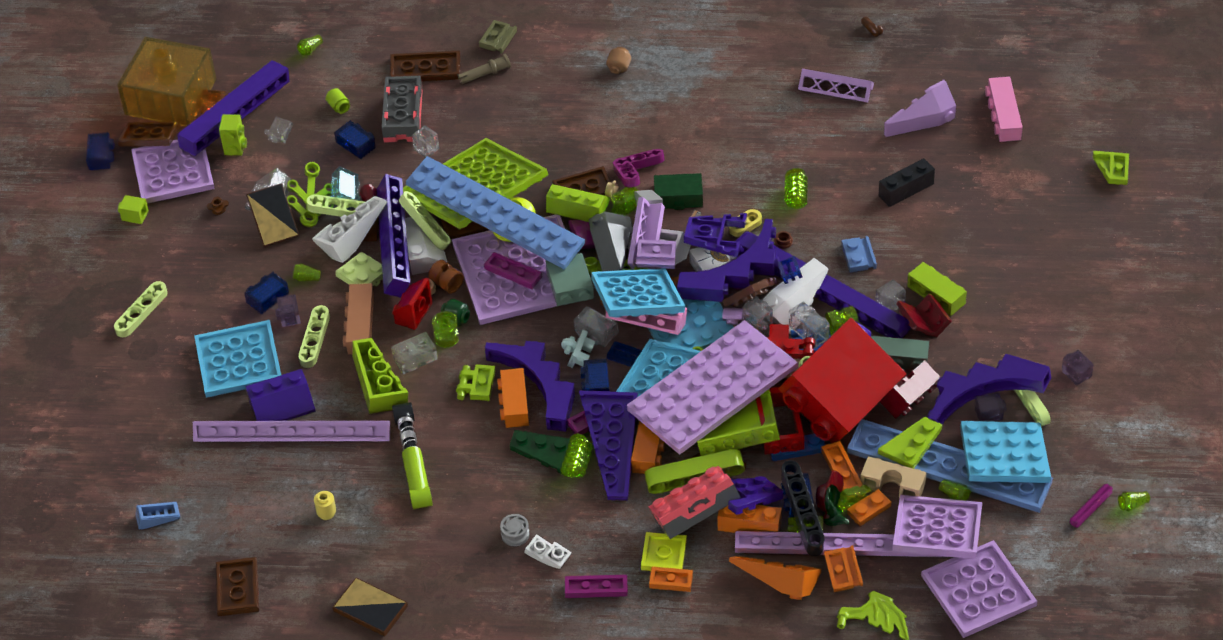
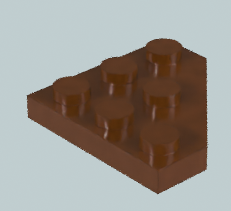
(747, 294)

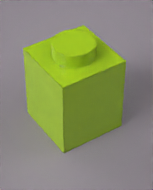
(133, 209)

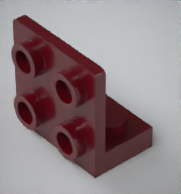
(926, 316)

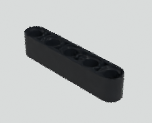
(802, 516)

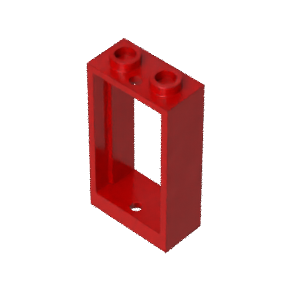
(792, 442)

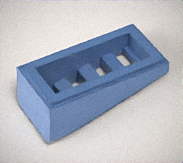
(145, 516)

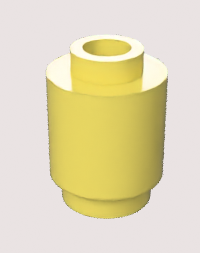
(325, 505)

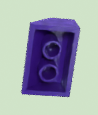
(281, 397)

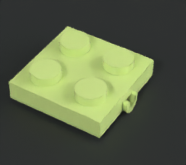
(361, 270)

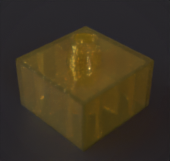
(166, 81)

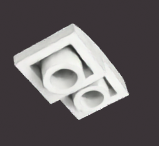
(547, 553)

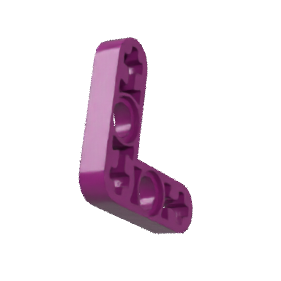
(627, 166)

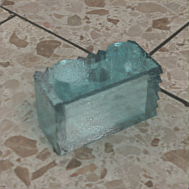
(345, 184)

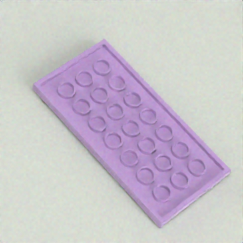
(712, 386)

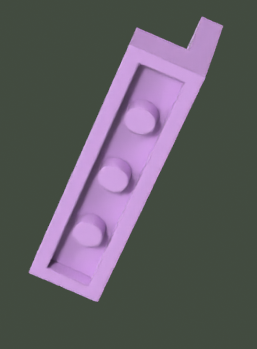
(832, 78)
(646, 226)

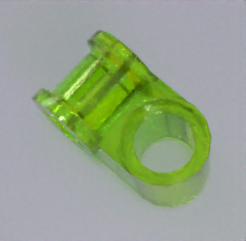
(624, 201)

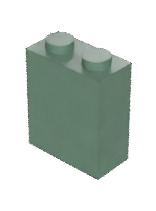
(572, 283)

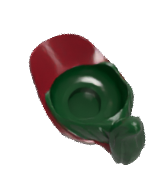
(828, 497)

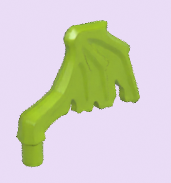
(879, 611)

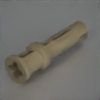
(492, 66)

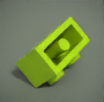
(232, 135)

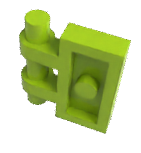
(481, 385)

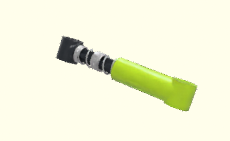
(412, 457)

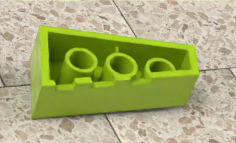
(376, 378)

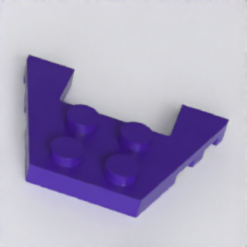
(708, 233)
(753, 492)

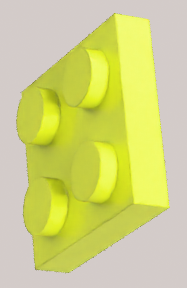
(663, 552)

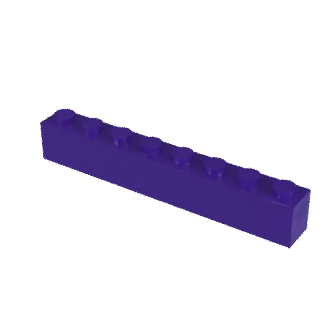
(238, 102)
(393, 237)

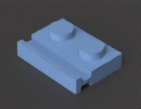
(858, 254)

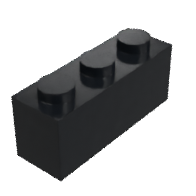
(906, 182)

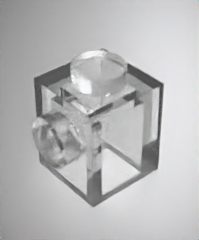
(425, 141)
(890, 294)

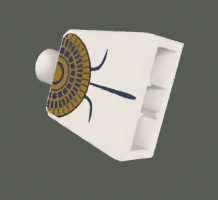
(705, 259)

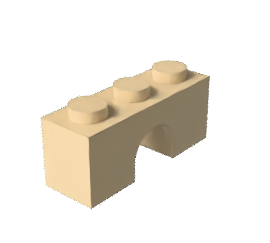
(878, 472)

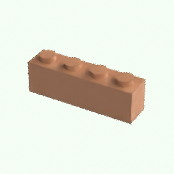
(358, 314)

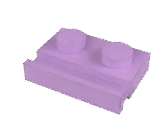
(656, 254)

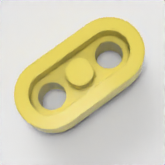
(754, 219)

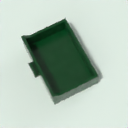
(679, 190)

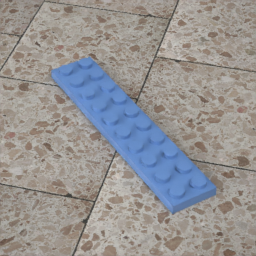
(495, 212)
(948, 463)

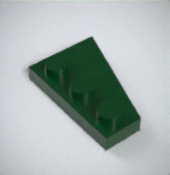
(544, 448)

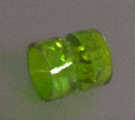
(837, 319)
(445, 329)

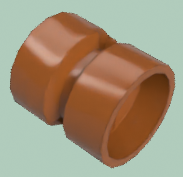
(446, 276)

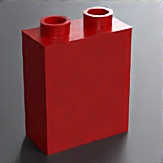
(841, 382)

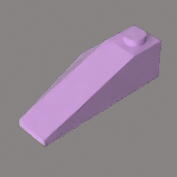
(929, 111)

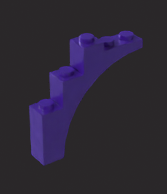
(715, 283)
(545, 374)
(1010, 374)

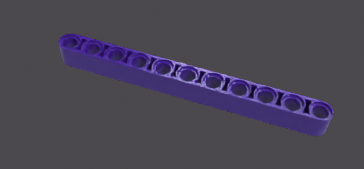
(841, 296)

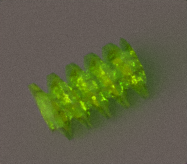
(796, 188)
(576, 456)

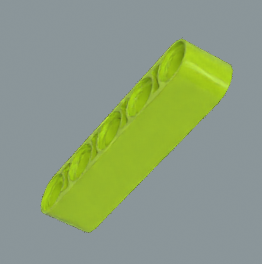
(677, 474)

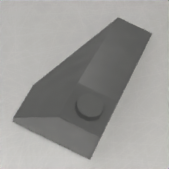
(611, 238)

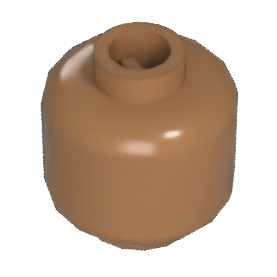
(618, 60)

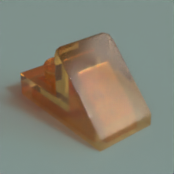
(211, 97)

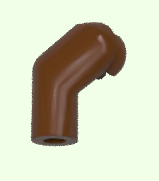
(871, 27)

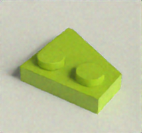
(1113, 166)

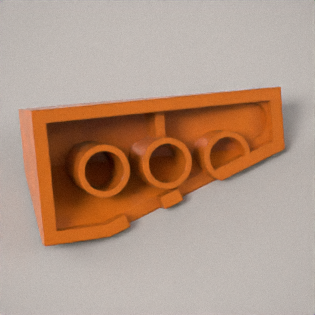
(791, 580)

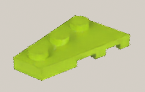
(912, 443)

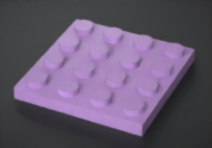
(170, 172)
(937, 527)
(979, 589)

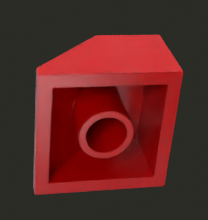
(413, 304)

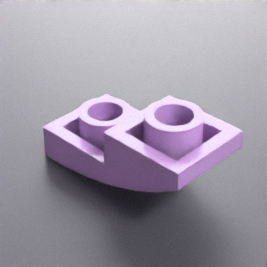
(732, 315)

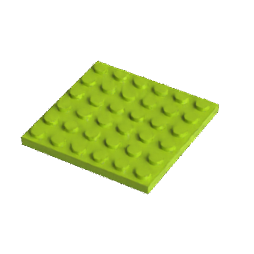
(491, 167)

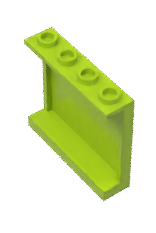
(743, 429)

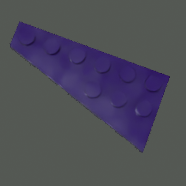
(612, 437)

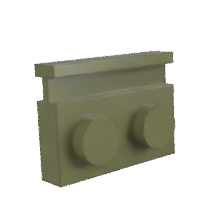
(497, 36)

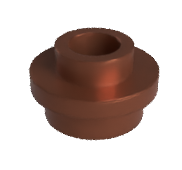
(783, 240)

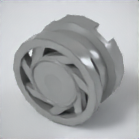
(514, 531)

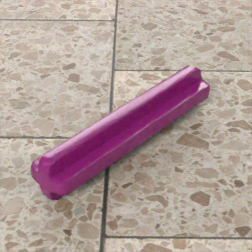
(1091, 505)

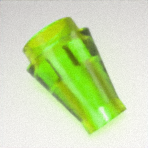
(308, 45)
(306, 273)
(954, 490)
(1132, 500)

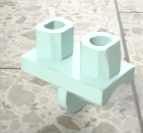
(570, 345)

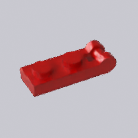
(792, 346)

